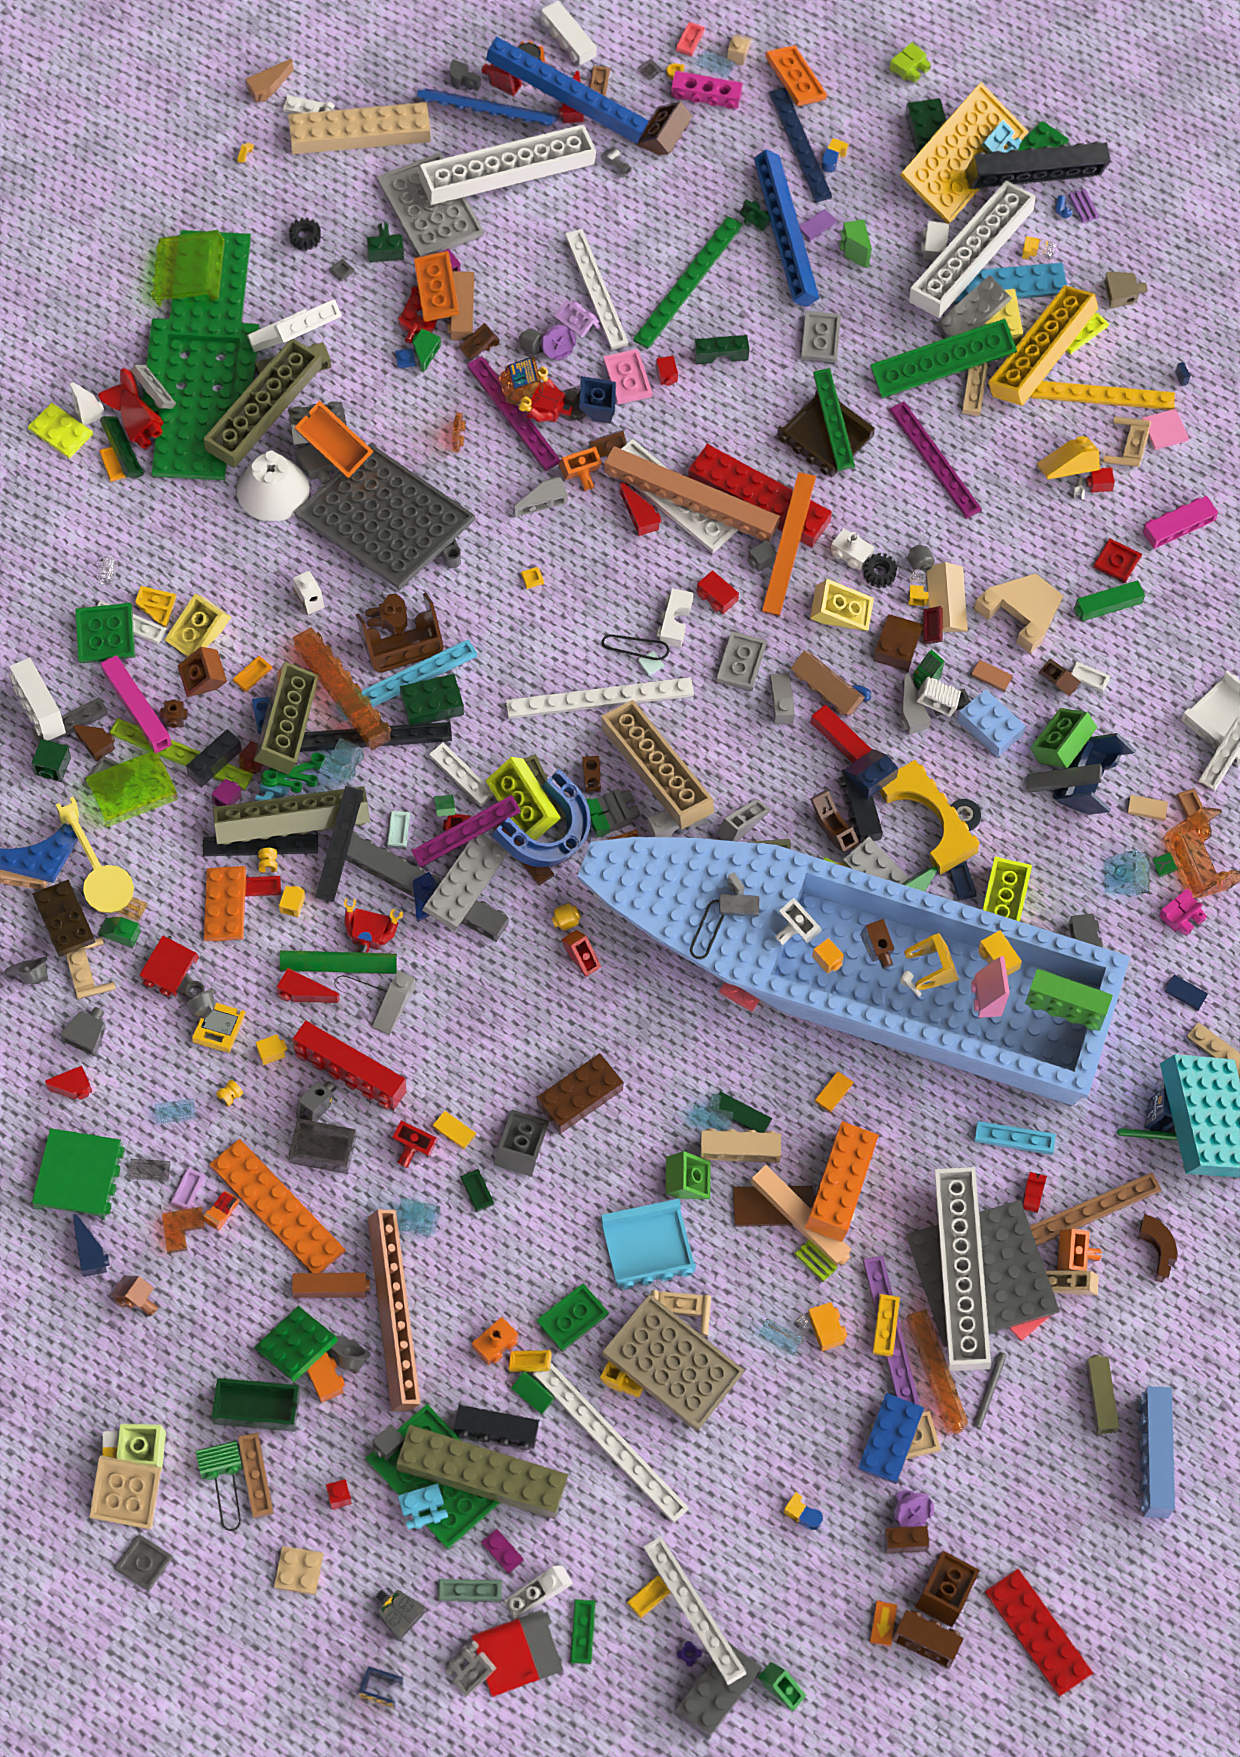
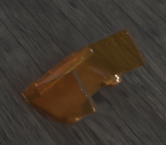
(1192, 858)

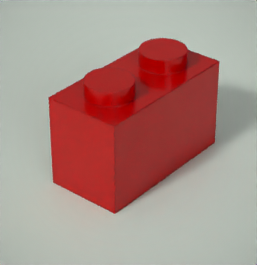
(717, 592)

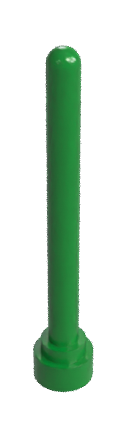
(1147, 1134)

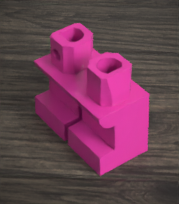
(1181, 910)

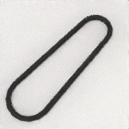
(632, 653)

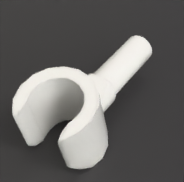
(1079, 490)
(906, 980)

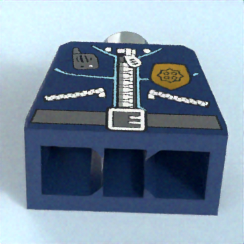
(1158, 1112)

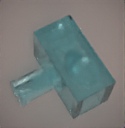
(418, 1216)

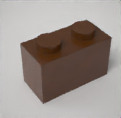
(906, 1539)

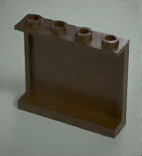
(809, 435)

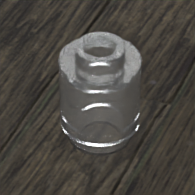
(106, 570)

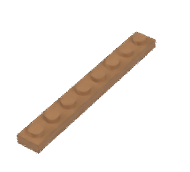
(1095, 1208)

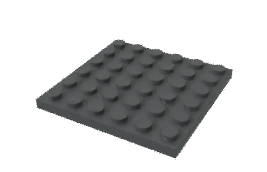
(1012, 1267)

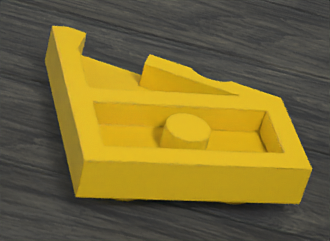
(156, 604)

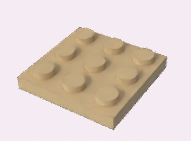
(125, 1492)

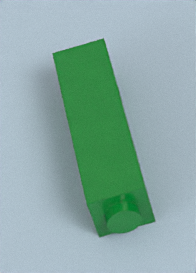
(1109, 601)

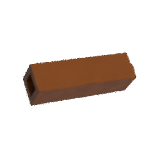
(330, 1285)

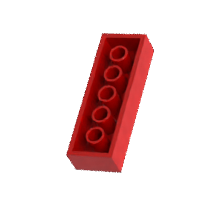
(349, 1065)

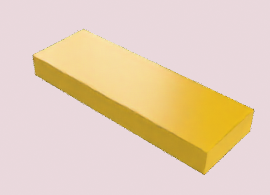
(886, 1325)

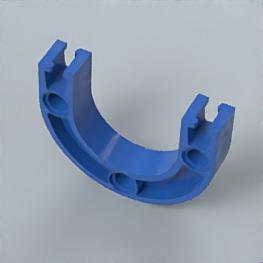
(555, 853)

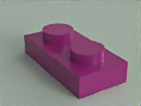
(502, 1551)

